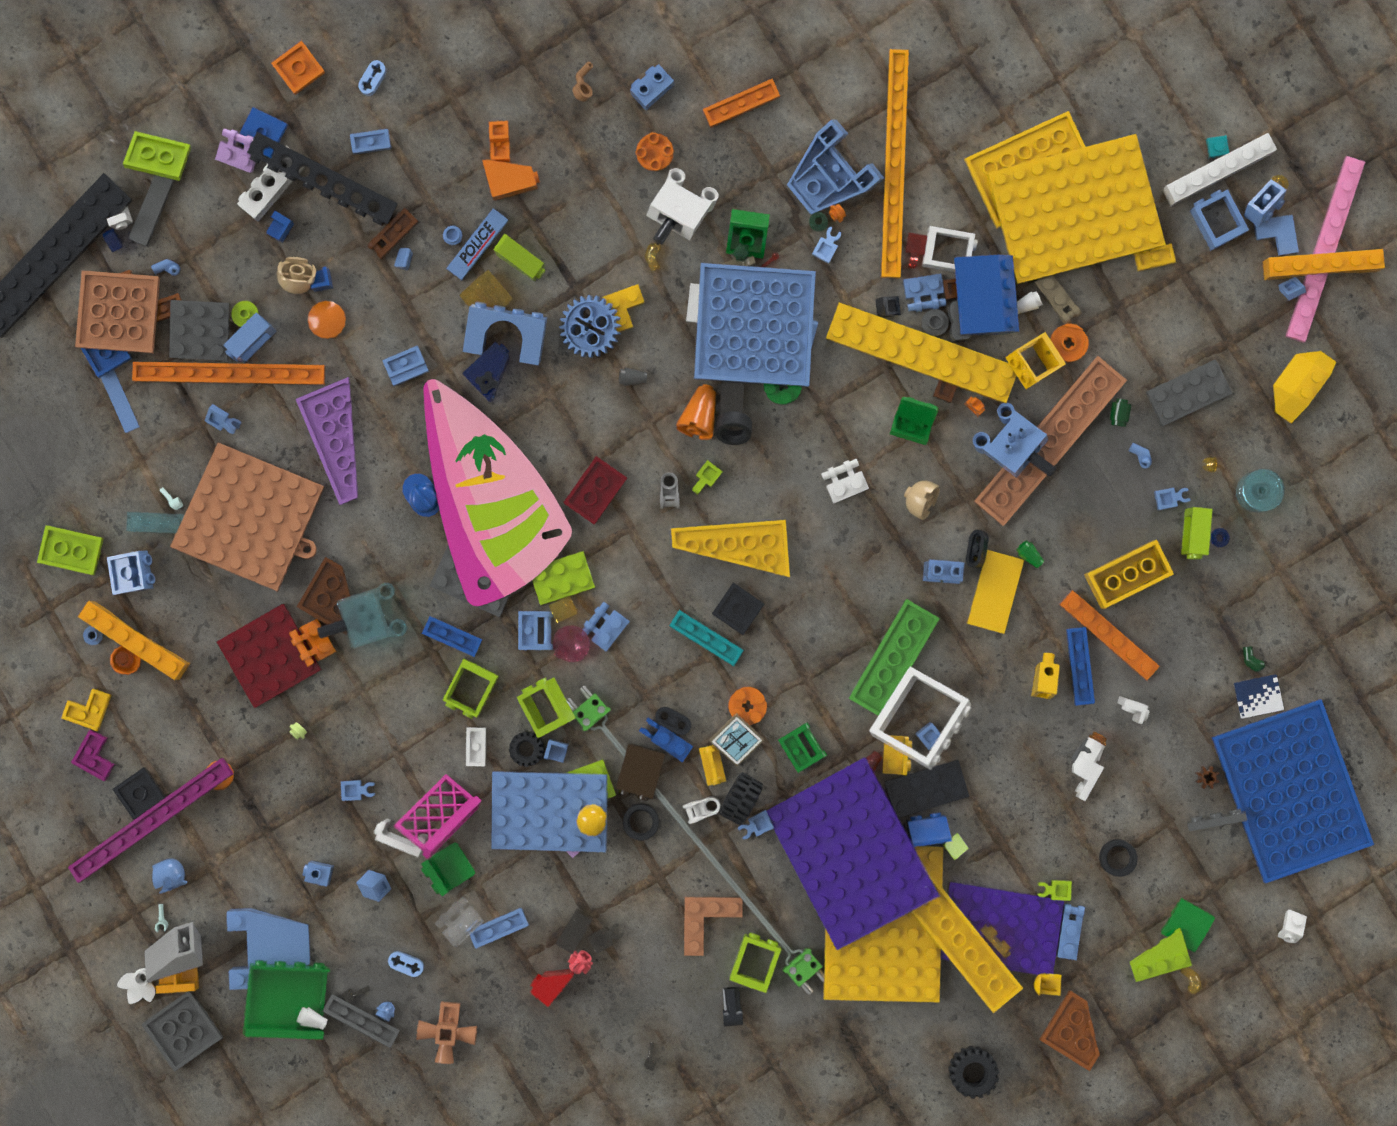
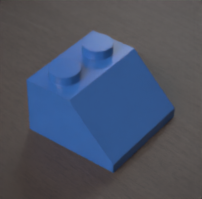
(928, 830)

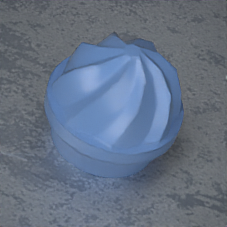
(385, 1011)

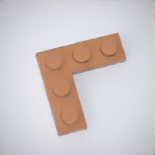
(699, 907)

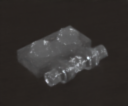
(463, 926)

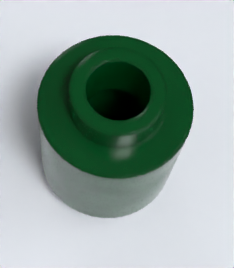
(1120, 412)

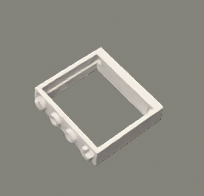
(894, 703)

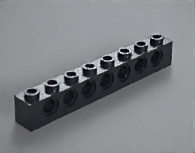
(261, 143)

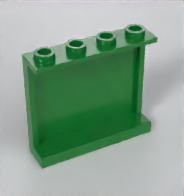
(277, 996)

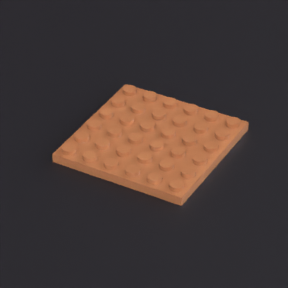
(247, 517)

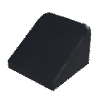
(888, 306)

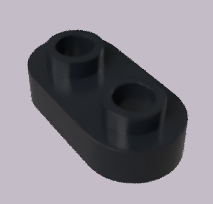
(977, 549)
(673, 720)

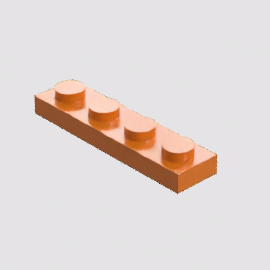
(741, 103)

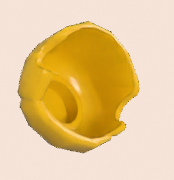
(591, 820)

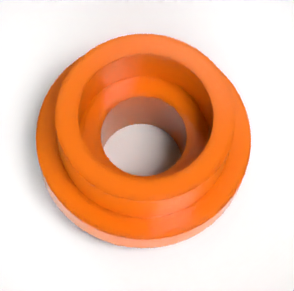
(837, 213)

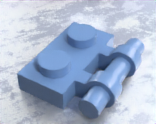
(921, 287)
(609, 630)

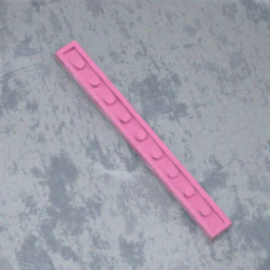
(1326, 243)

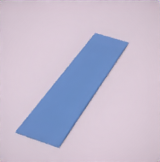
(119, 401)

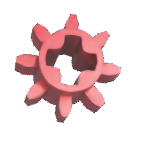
(580, 962)

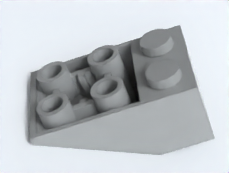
(174, 953)

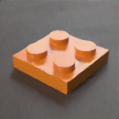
(298, 67)

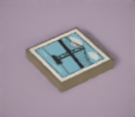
(736, 739)

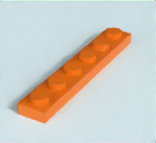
(1109, 635)

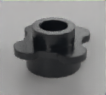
(486, 387)

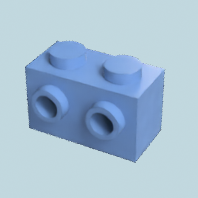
(651, 86)
(1265, 203)

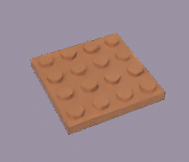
(117, 312)

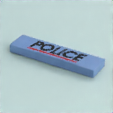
(477, 244)

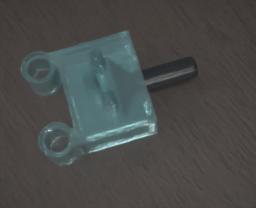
(363, 618)

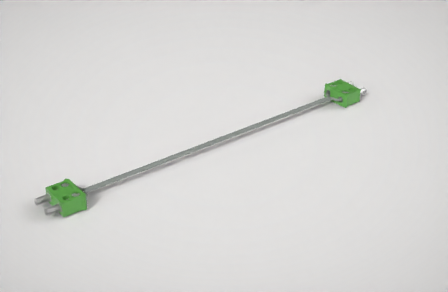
(801, 963)

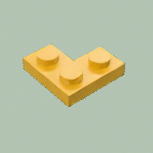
(622, 301)

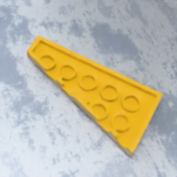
(748, 544)

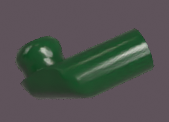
(1252, 662)

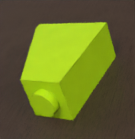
(519, 258)

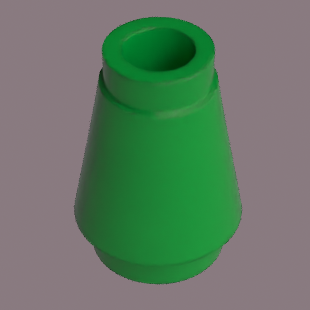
(1030, 554)

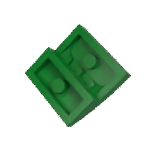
(1192, 922)

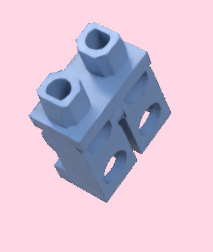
(943, 570)

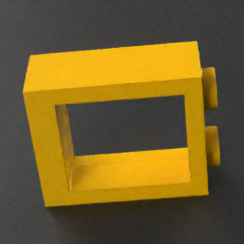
(1051, 360)

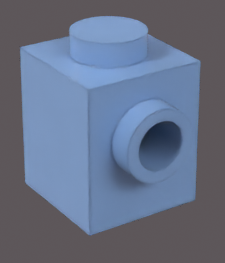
(318, 873)

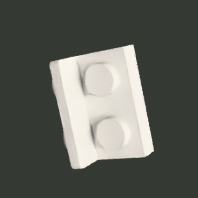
(1140, 710)

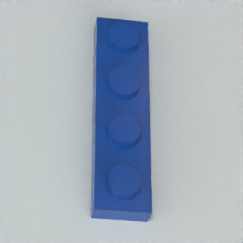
(1080, 666)

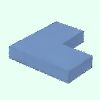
(1282, 230)

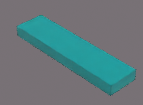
(706, 638)

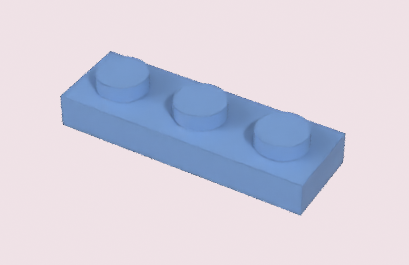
(499, 927)

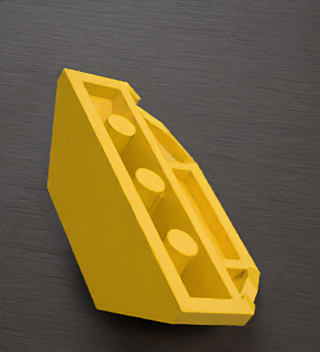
(1301, 383)

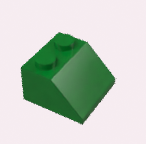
(748, 229)

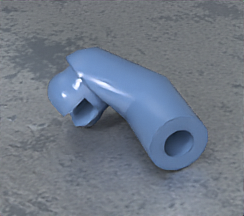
(166, 265)
(1143, 455)

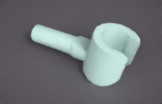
(174, 503)
(161, 919)

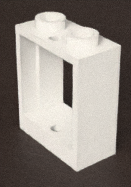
(931, 236)

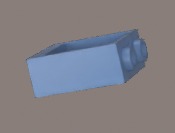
(1204, 226)
(249, 338)

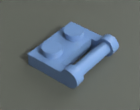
(529, 630)

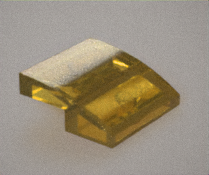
(486, 290)

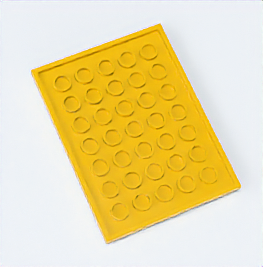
(1076, 209)
(892, 961)

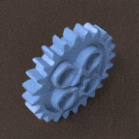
(598, 310)

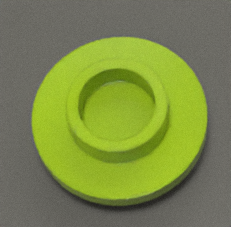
(243, 312)

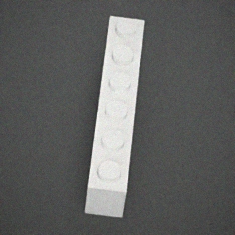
(1219, 169)

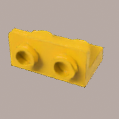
(893, 760)

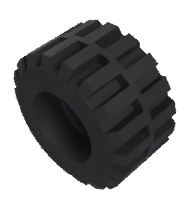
(741, 799)
(978, 1088)

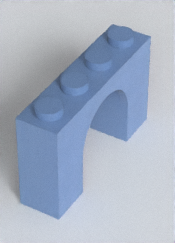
(531, 327)

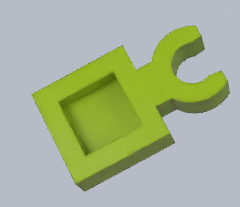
(1058, 889)

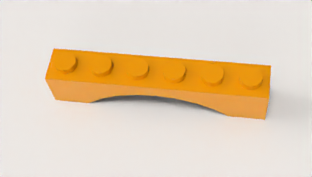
(1312, 264)
(123, 634)

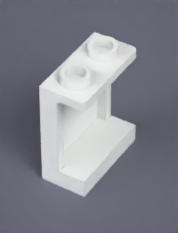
(397, 841)

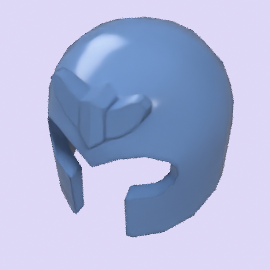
(168, 875)

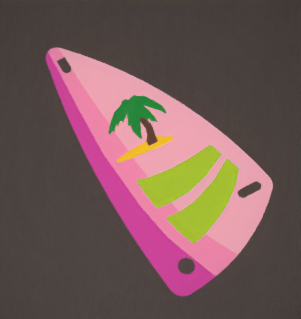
(488, 499)

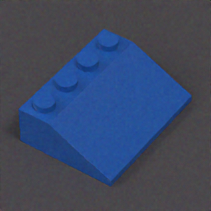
(986, 295)

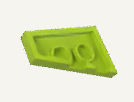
(1163, 958)

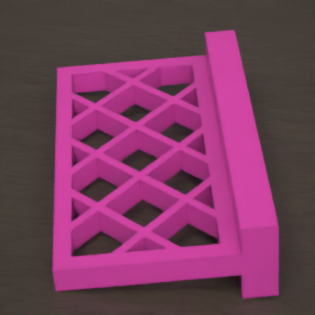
(452, 822)

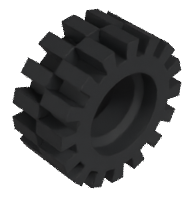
(526, 737)

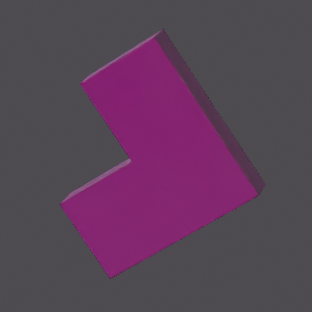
(88, 756)

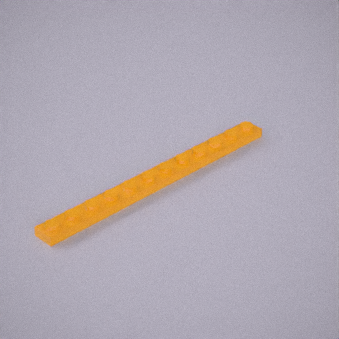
(894, 163)

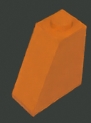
(509, 178)

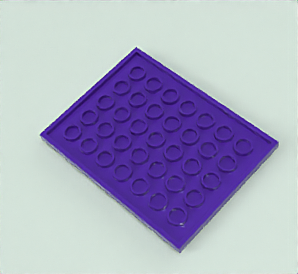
(851, 853)

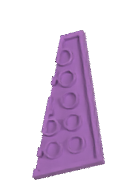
(331, 429)

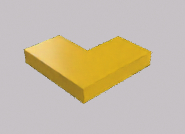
(1155, 257)
(91, 714)

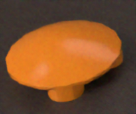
(654, 152)
(326, 319)

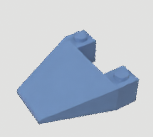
(825, 176)
(268, 939)

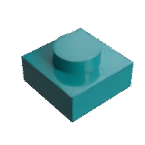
(1217, 146)

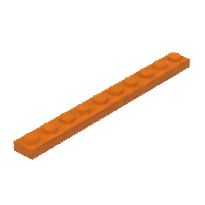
(228, 373)

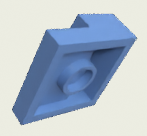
(130, 572)

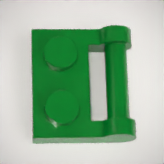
(797, 752)

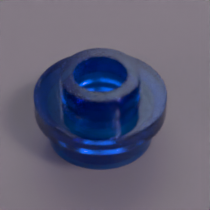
(1225, 535)

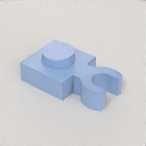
(826, 248)

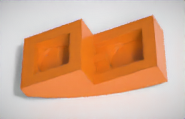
(499, 141)

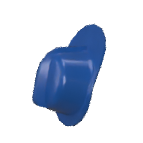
(421, 495)

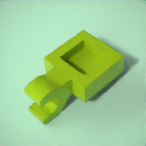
(708, 475)

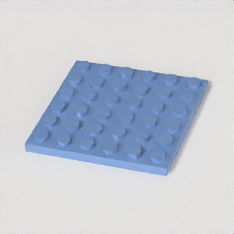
(754, 325)

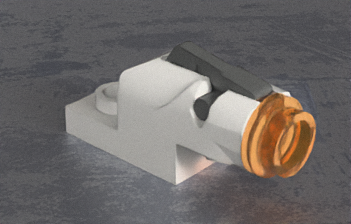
(1085, 763)

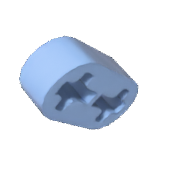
(376, 80)
(408, 959)

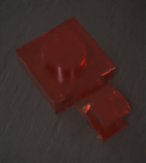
(915, 246)

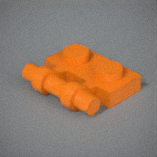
(319, 647)

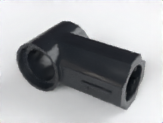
(732, 1012)

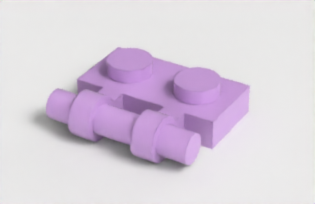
(235, 155)

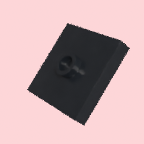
(738, 608)
(139, 793)

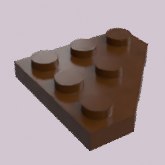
(324, 591)

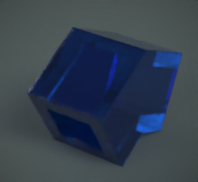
(112, 240)

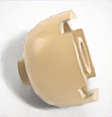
(296, 275)
(921, 497)

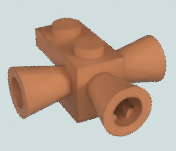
(447, 1032)

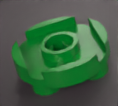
(782, 397)

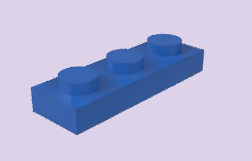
(452, 636)

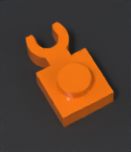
(975, 406)

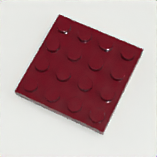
(265, 656)

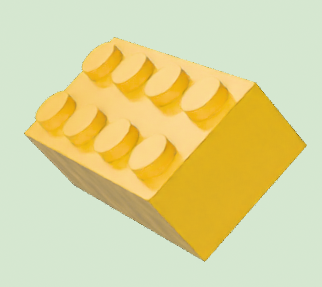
(1128, 574)

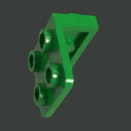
(913, 420)
(447, 869)

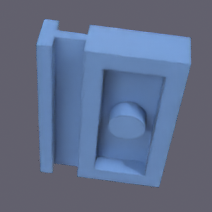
(405, 366)

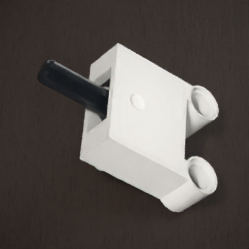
(679, 208)

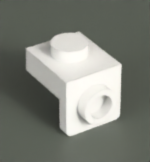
(121, 220)
(1293, 927)

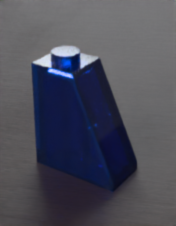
(494, 360)

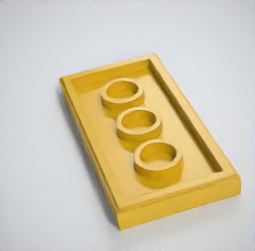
(995, 592)

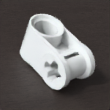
(700, 809)

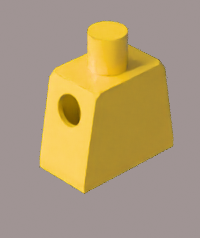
(1044, 685)

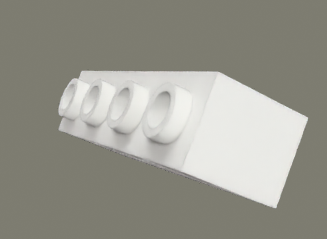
(270, 194)

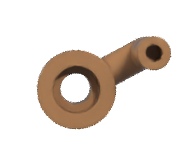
(582, 90)

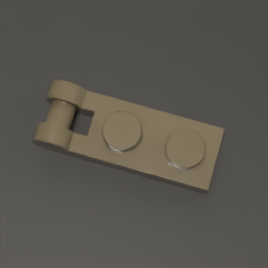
(1057, 298)

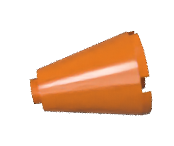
(699, 414)

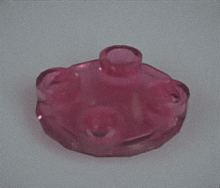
(571, 643)

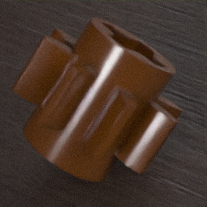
(1210, 773)

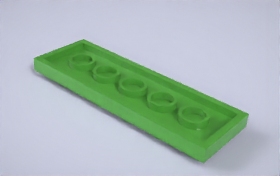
(894, 656)

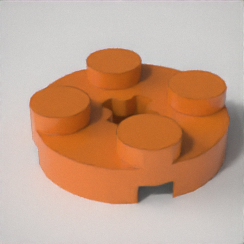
(1077, 337)
(756, 699)

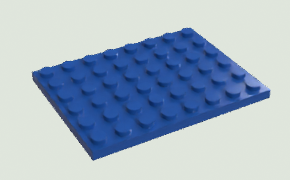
(1293, 791)

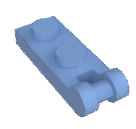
(1070, 932)

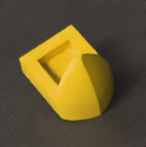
(1048, 984)

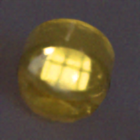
(1211, 464)

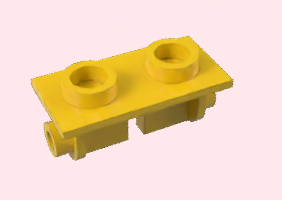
(712, 765)

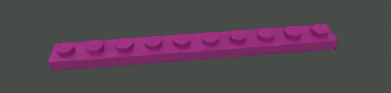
(150, 820)

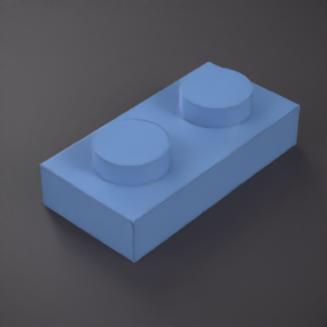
(370, 141)

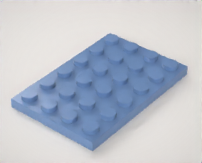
(543, 810)

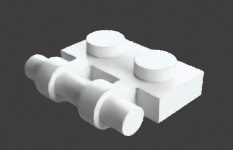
(845, 487)

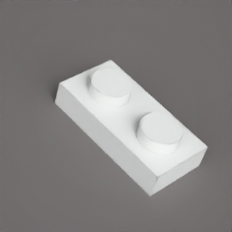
(475, 746)

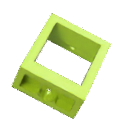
(1196, 532)
(557, 700)
(453, 704)
(749, 981)

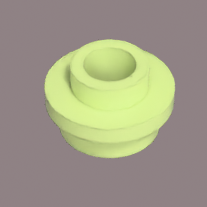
(297, 731)

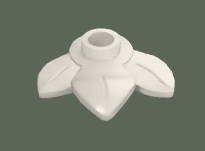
(136, 987)

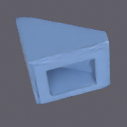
(403, 258)

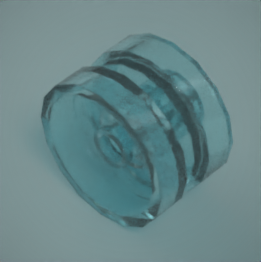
(1248, 490)

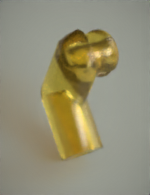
(650, 255)
(1194, 979)

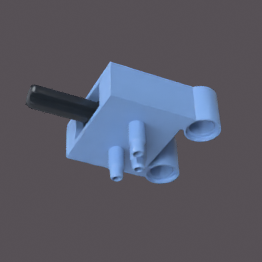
(1015, 444)

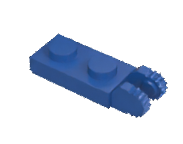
(668, 741)

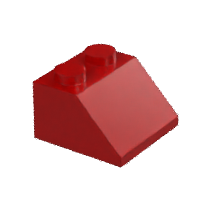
(550, 985)

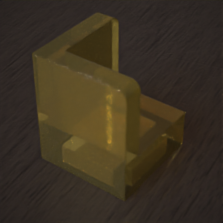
(563, 609)

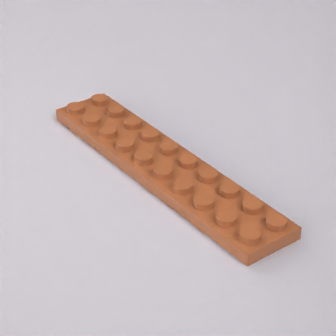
(1063, 427)

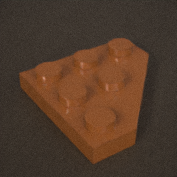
(1073, 1031)

